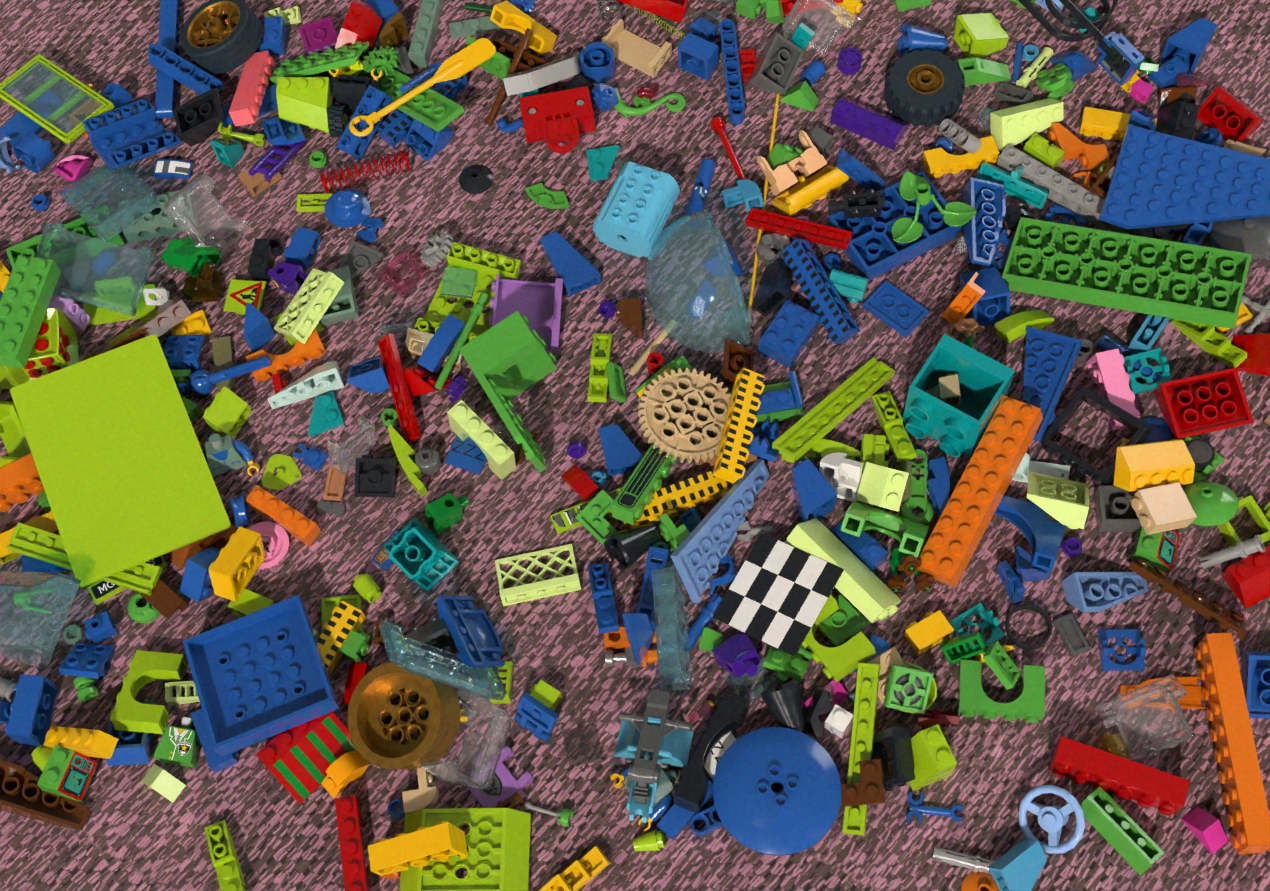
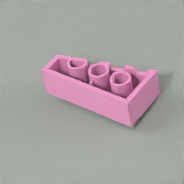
(1113, 383)

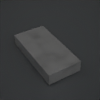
(1071, 635)

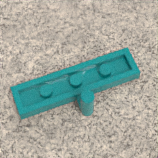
(1014, 184)

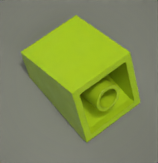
(979, 34)
(931, 757)

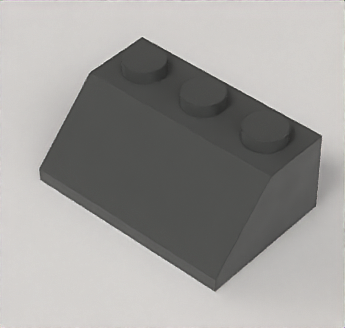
(776, 65)
(432, 633)

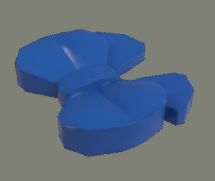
(369, 235)

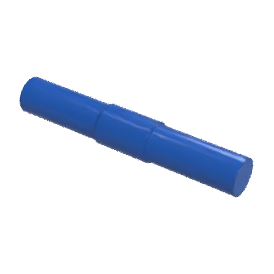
(1017, 62)

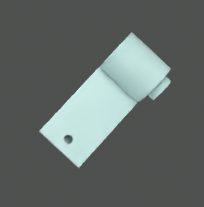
(1050, 469)

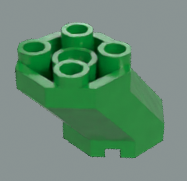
(189, 256)

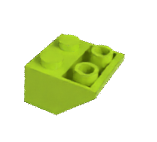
(226, 413)

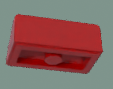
(355, 674)

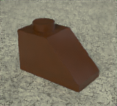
(631, 315)

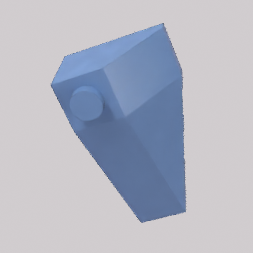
(1102, 589)

